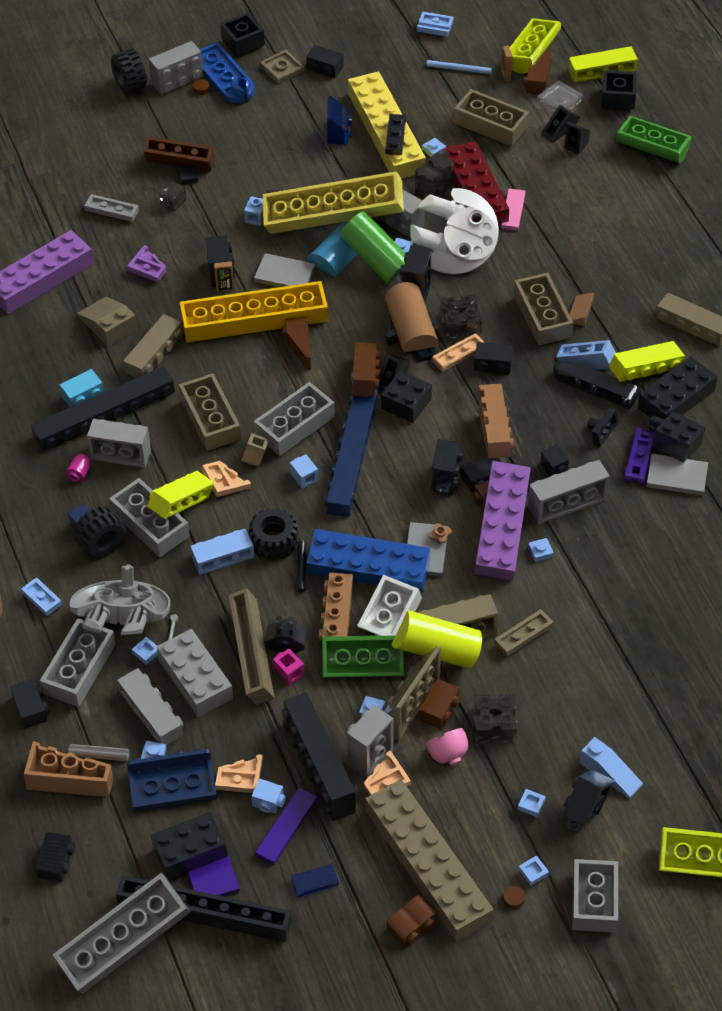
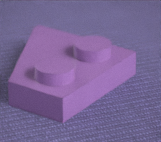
(147, 265)

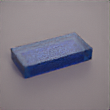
(315, 880)

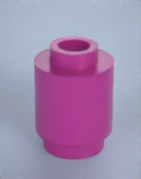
(78, 468)

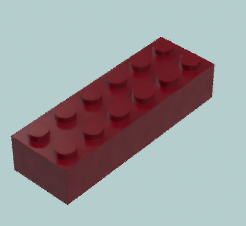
(474, 174)

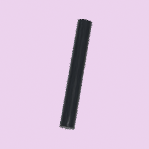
(301, 565)

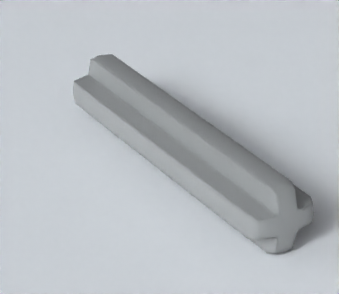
(99, 752)

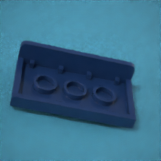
(171, 779)

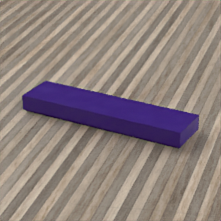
(286, 826)

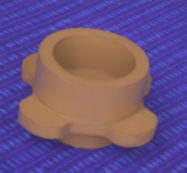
(440, 537)

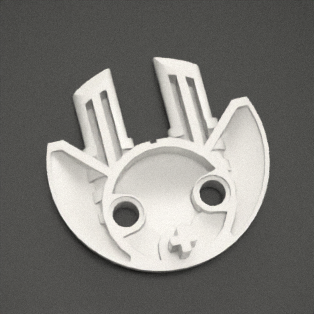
(459, 233)

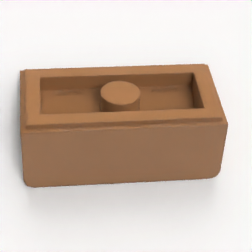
(581, 308)

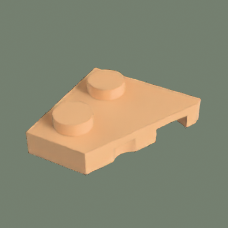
(224, 479)
(386, 774)
(239, 776)

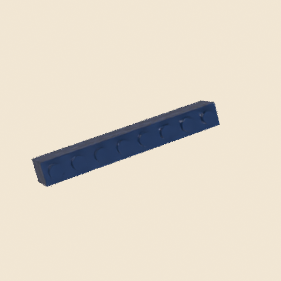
(351, 455)

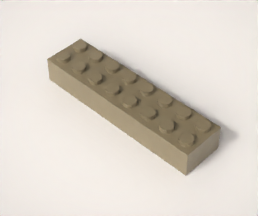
(429, 860)

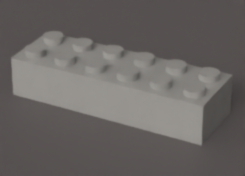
(121, 933)

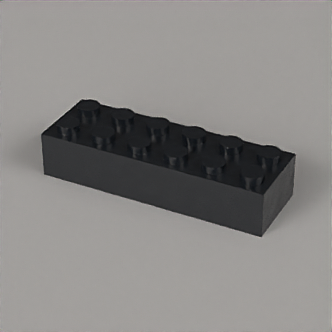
(319, 757)

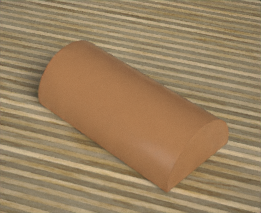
(410, 317)

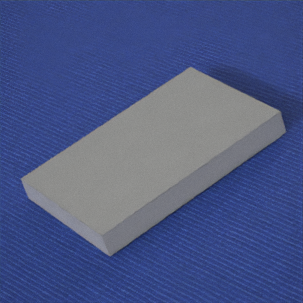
(283, 271)
(677, 476)
(419, 536)

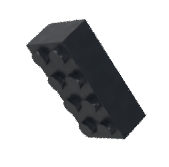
(678, 390)

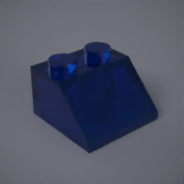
(338, 122)

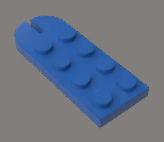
(226, 74)

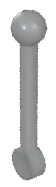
(173, 618)

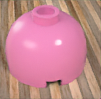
(449, 747)

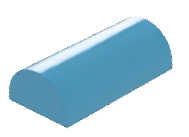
(332, 253)

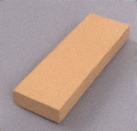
(456, 353)

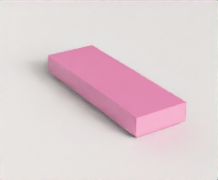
(515, 202)

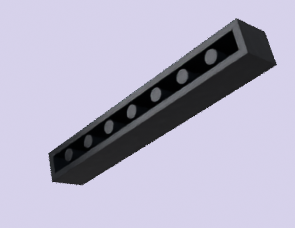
(105, 406)
(222, 911)

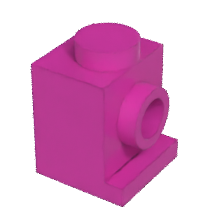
(289, 666)

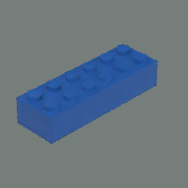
(367, 558)

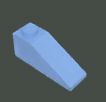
(592, 354)
(605, 761)

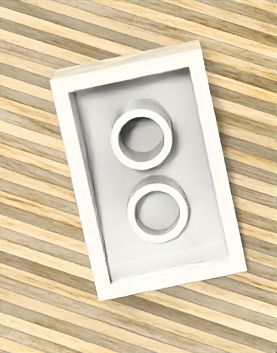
(389, 606)

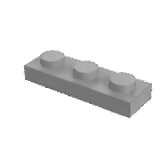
(111, 208)

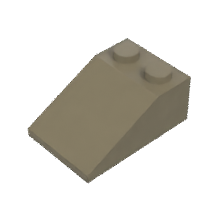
(109, 320)

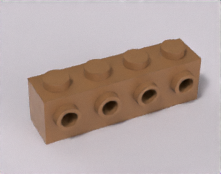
(336, 605)

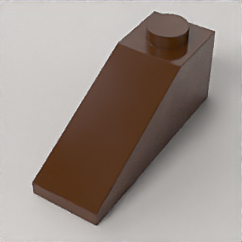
(538, 74)
(298, 338)

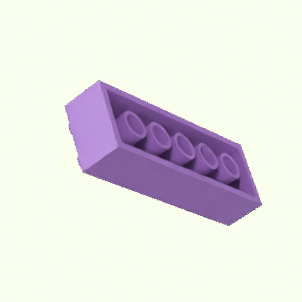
(43, 270)
(502, 520)

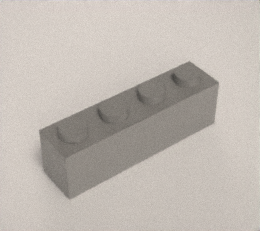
(150, 707)

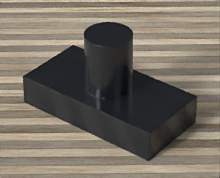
(603, 427)

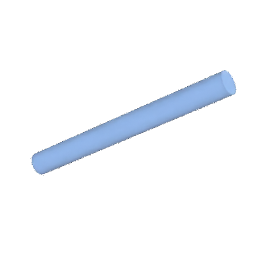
(459, 67)

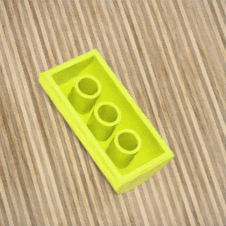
(532, 43)
(423, 633)
(690, 852)

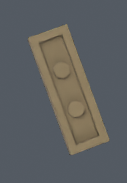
(523, 632)

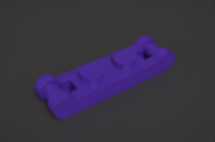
(639, 455)

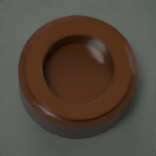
(201, 86)
(514, 897)

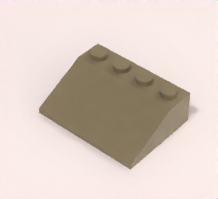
(413, 692)

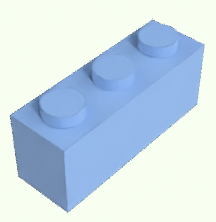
(222, 551)

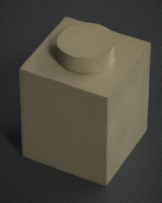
(255, 450)

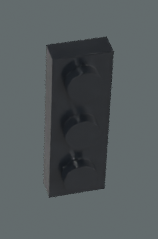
(395, 134)

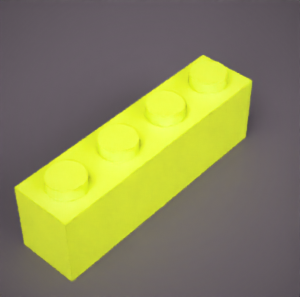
(593, 65)
(646, 361)
(180, 494)

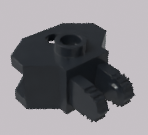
(285, 635)

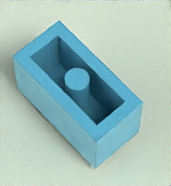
(81, 388)

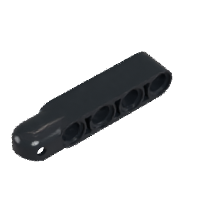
(597, 383)

